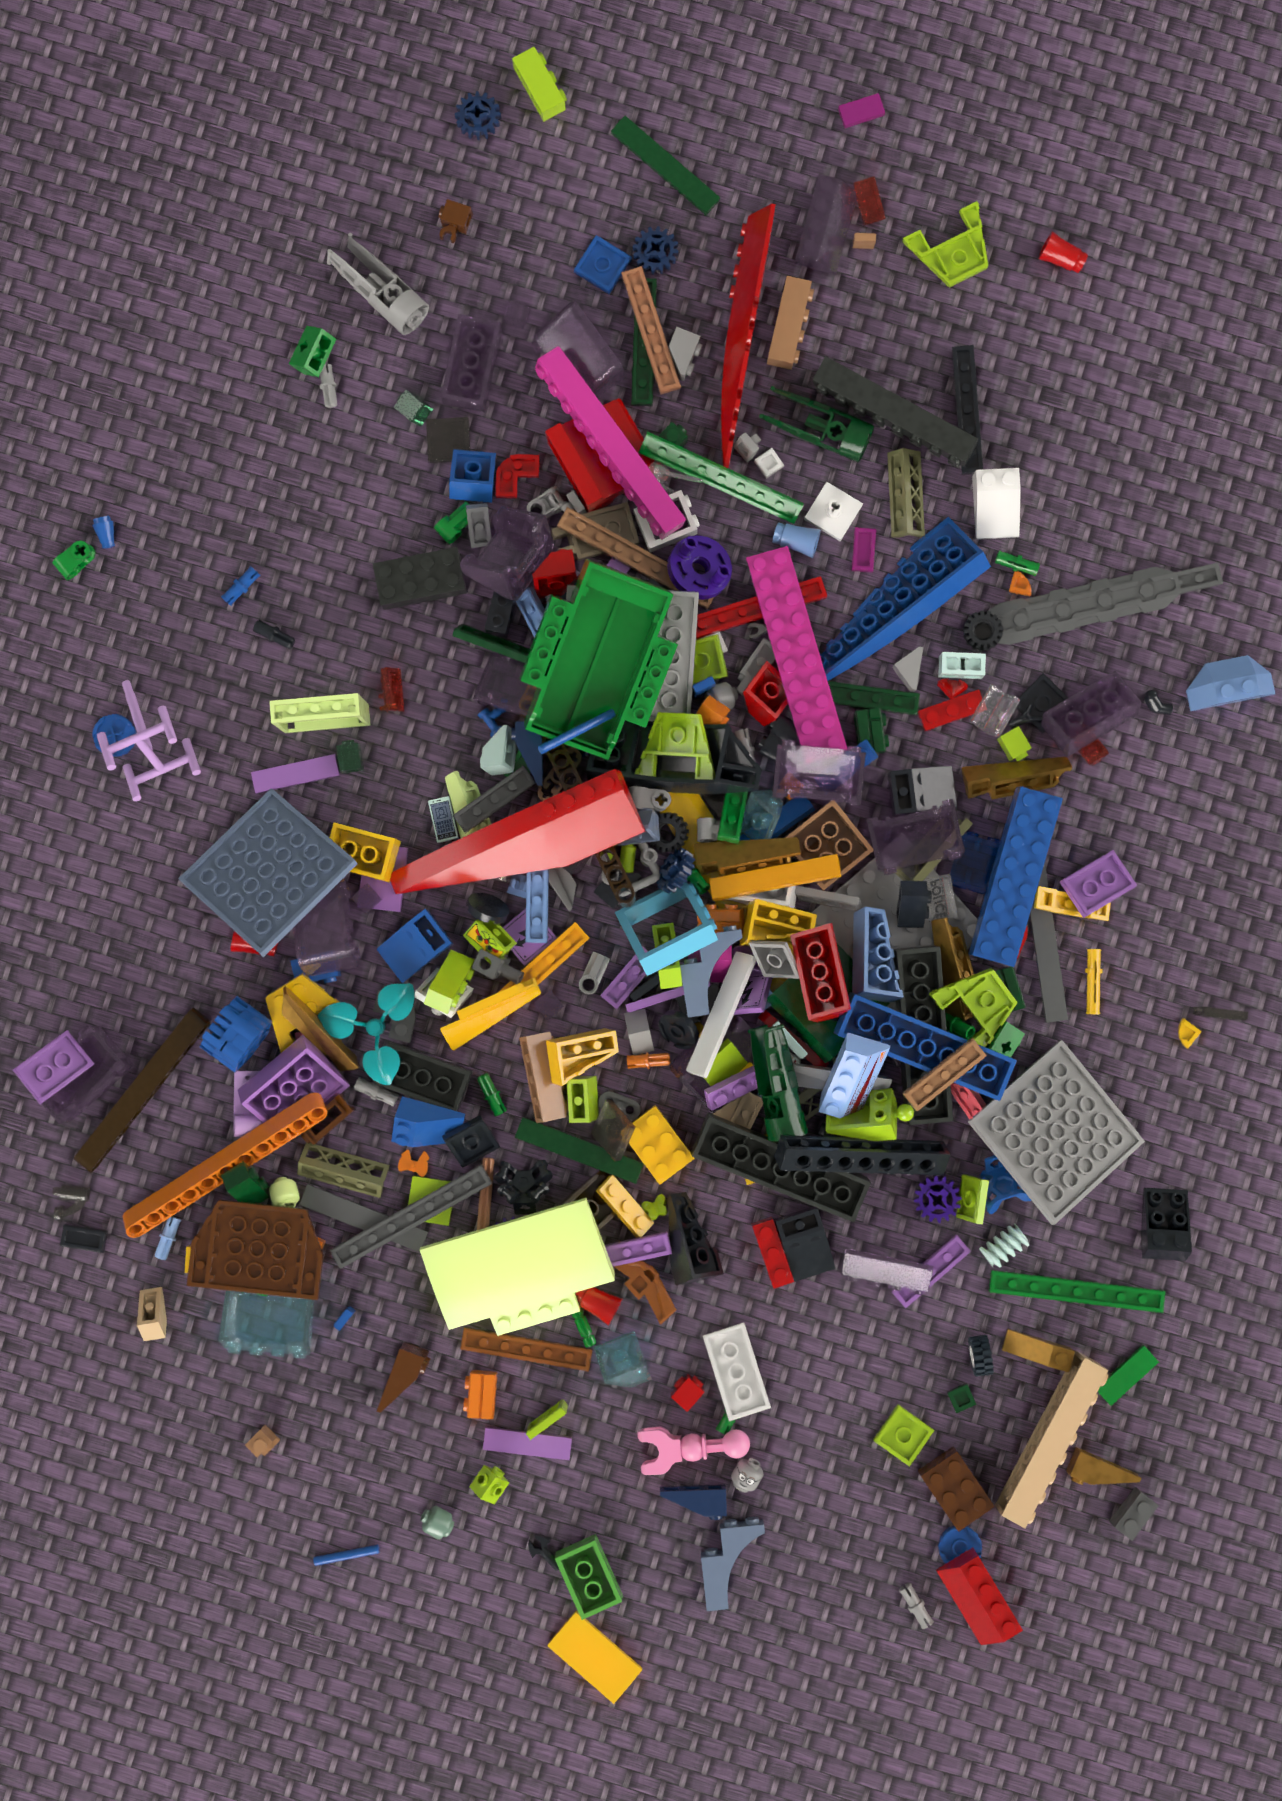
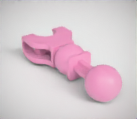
(690, 1447)

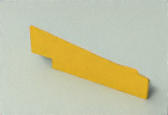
(487, 1012)

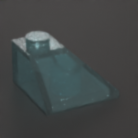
(761, 815)
(622, 1361)

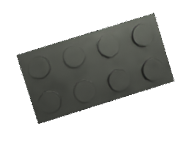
(419, 578)
(429, 1078)

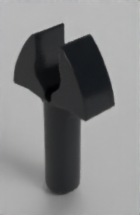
(547, 1555)

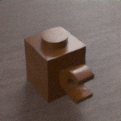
(454, 218)

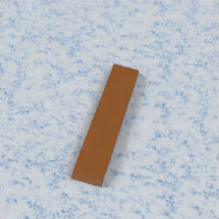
(526, 1349)

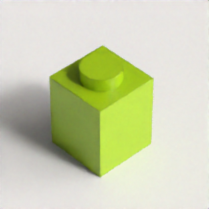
(1014, 744)

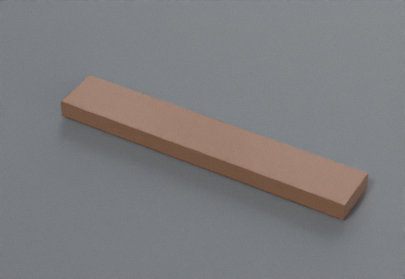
(651, 330)

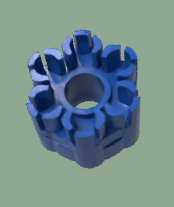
(238, 1034)

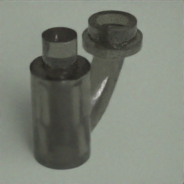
(73, 1193)

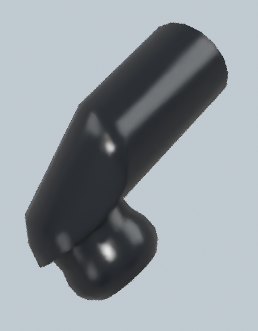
(1155, 705)

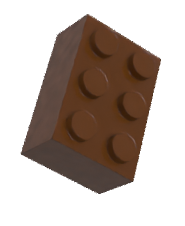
(956, 1488)

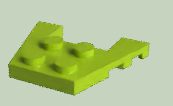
(957, 257)
(678, 736)
(985, 999)

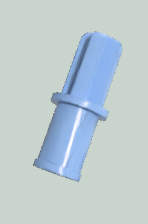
(167, 1238)

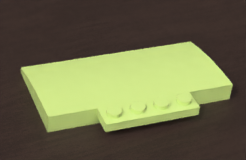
(519, 1268)

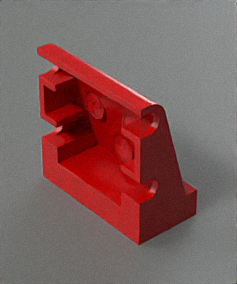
(582, 464)

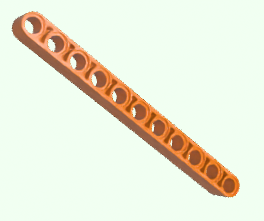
(208, 1174)

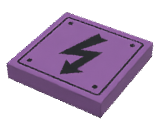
(523, 950)
(754, 995)

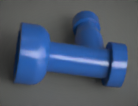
(489, 716)

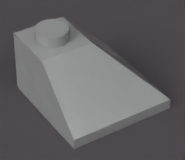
(774, 959)

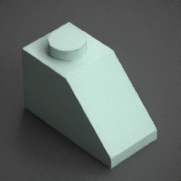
(499, 753)

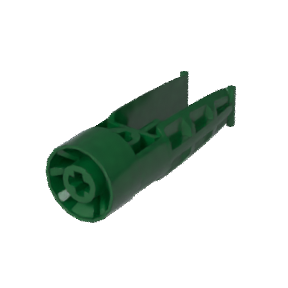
(853, 438)
(777, 1082)

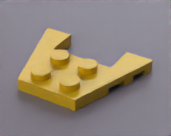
(308, 993)

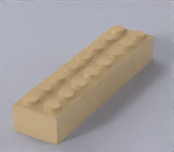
(1051, 1439)

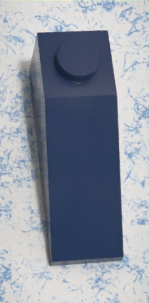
(528, 746)
(701, 1499)

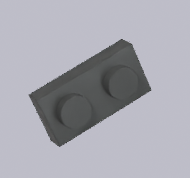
(478, 525)

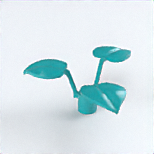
(339, 1023)

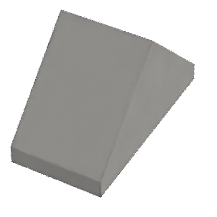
(909, 668)
(639, 1032)

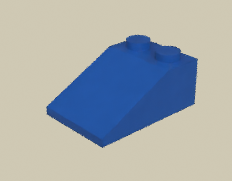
(423, 1123)

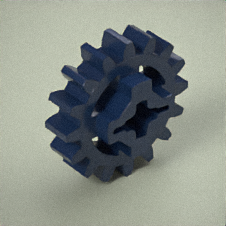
(468, 112)
(651, 241)
(675, 870)

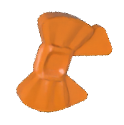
(420, 1167)

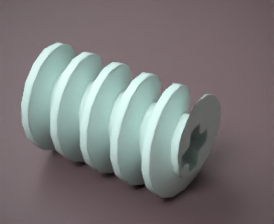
(1004, 1246)

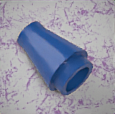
(105, 531)

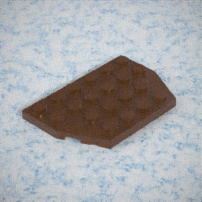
(257, 1251)

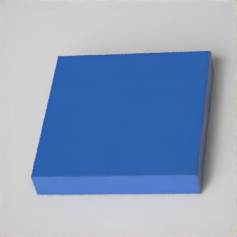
(602, 264)

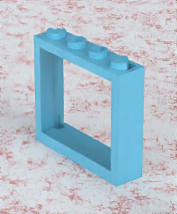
(677, 947)

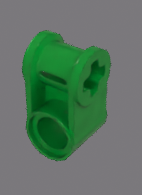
(71, 560)

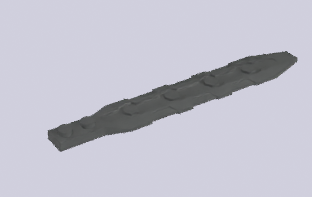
(1096, 602)

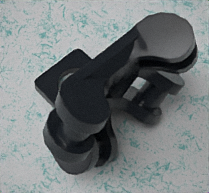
(524, 1185)

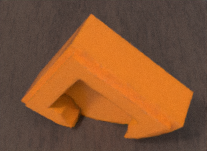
(1020, 584)

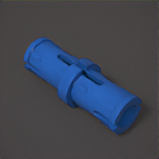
(240, 586)

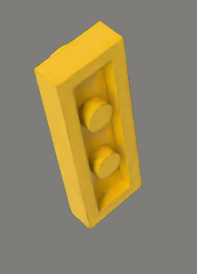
(624, 1206)

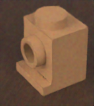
(262, 1441)

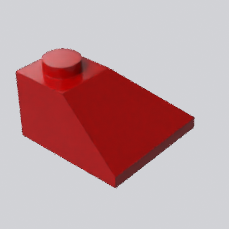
(555, 573)
(765, 695)

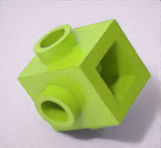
(489, 1484)

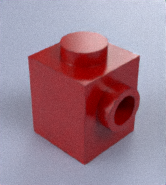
(687, 1391)

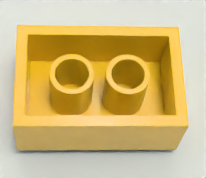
(371, 851)
(659, 1145)

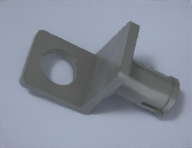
(498, 969)

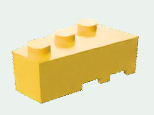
(774, 922)
(579, 1052)

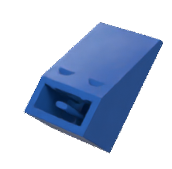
(414, 945)

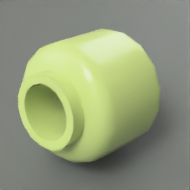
(284, 1192)

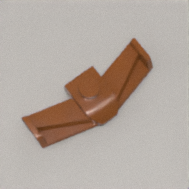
(646, 1281)

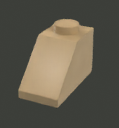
(152, 1314)

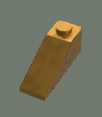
(1038, 1350)
(1096, 1470)

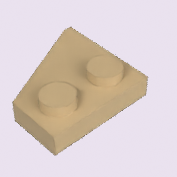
(742, 1110)

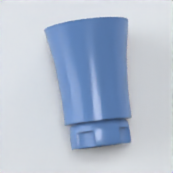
(797, 538)

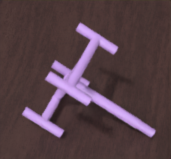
(143, 741)

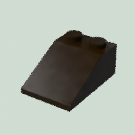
(600, 1210)

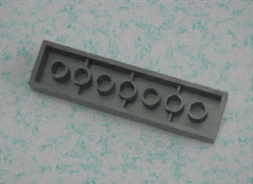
(895, 412)
(919, 975)
(752, 1157)

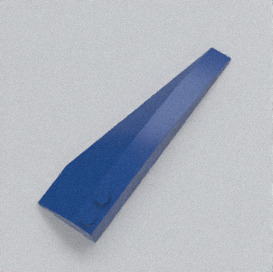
(934, 573)

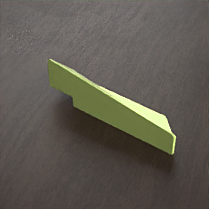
(462, 794)

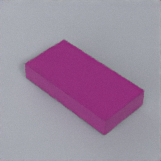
(861, 110)
(863, 549)

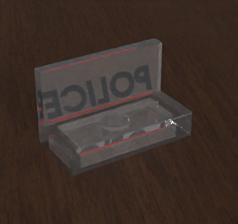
(994, 711)
(943, 899)

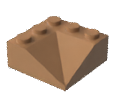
(829, 834)

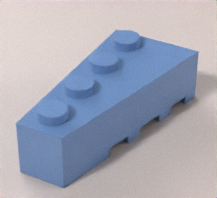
(873, 958)

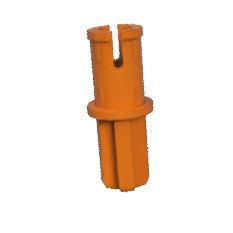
(648, 1060)

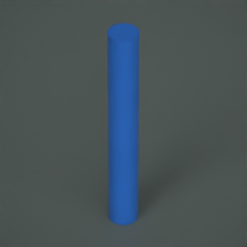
(345, 1555)

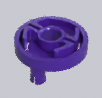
(691, 551)

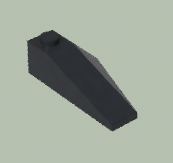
(691, 1252)

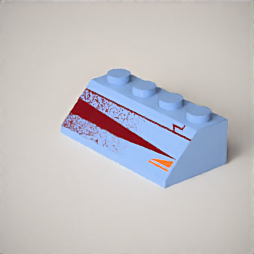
(852, 1076)

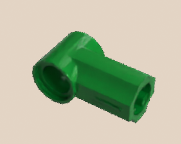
(451, 526)

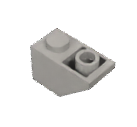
(683, 348)

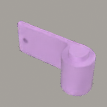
(243, 1119)

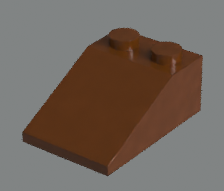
(406, 1369)

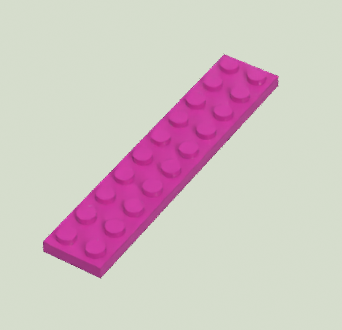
(795, 649)

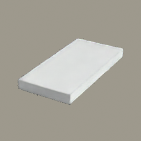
(736, 1371)

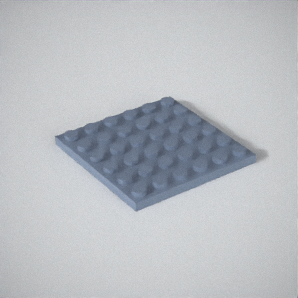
(267, 872)

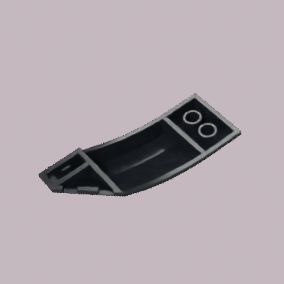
(676, 774)

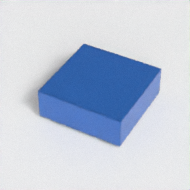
(344, 1317)

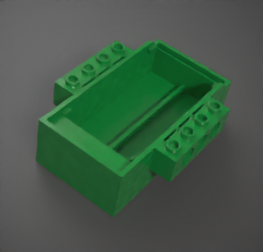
(598, 657)

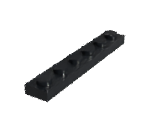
(967, 402)

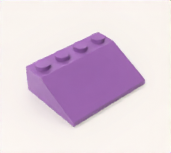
(289, 1078)

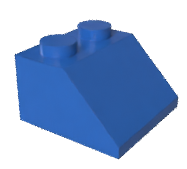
(472, 476)

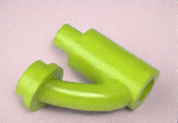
(627, 857)

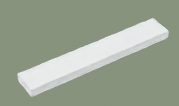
(721, 1014)

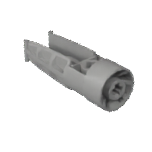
(400, 303)

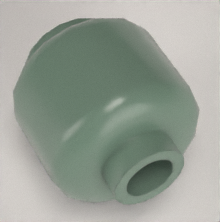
(437, 1522)

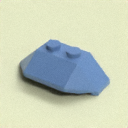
(1229, 683)

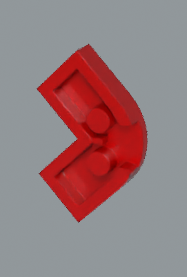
(513, 467)

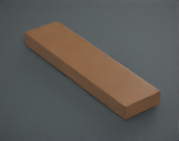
(944, 1074)

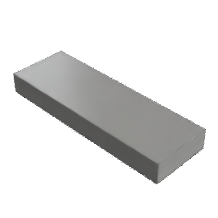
(828, 898)

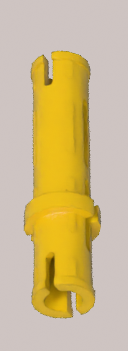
(1093, 980)

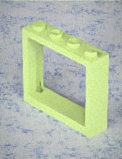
(320, 713)

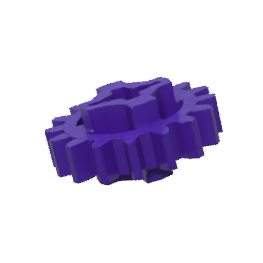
(931, 1206)

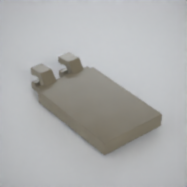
(614, 518)

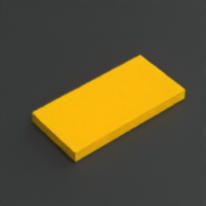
(594, 1657)

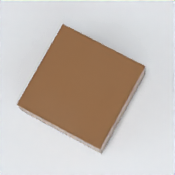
(864, 240)

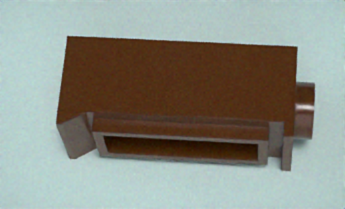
(343, 1106)

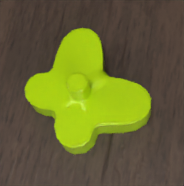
(656, 1208)

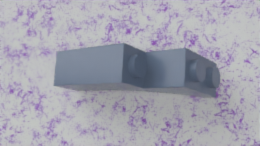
(697, 974)
(718, 1563)

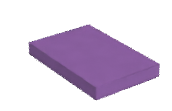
(1098, 883)
(390, 900)
(53, 1067)

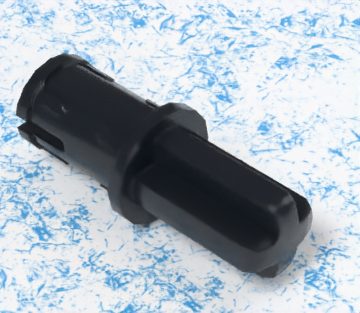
(273, 634)

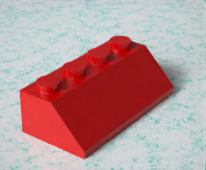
(820, 973)
(979, 1598)

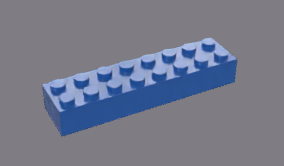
(1015, 876)
(923, 1044)

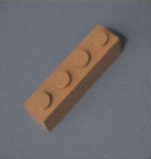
(789, 323)
(545, 1096)

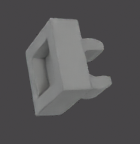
(747, 446)
(574, 503)

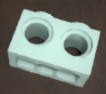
(961, 665)

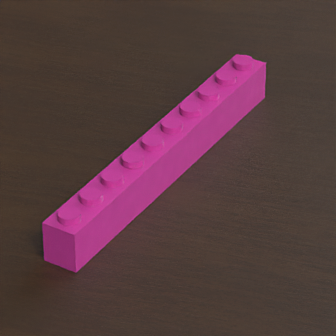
(610, 443)

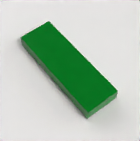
(732, 817)
(1127, 1375)

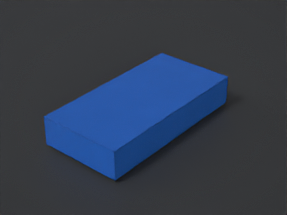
(702, 687)

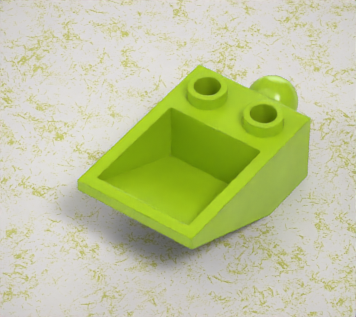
(867, 1123)

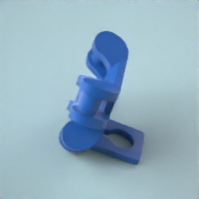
(1000, 1184)

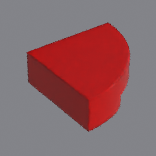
(952, 687)

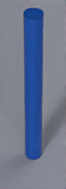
(543, 748)

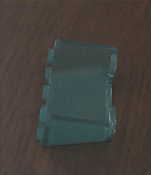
(266, 1324)

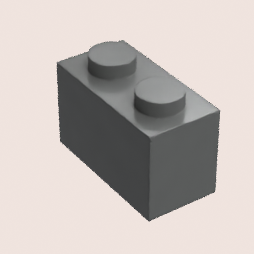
(1133, 1513)

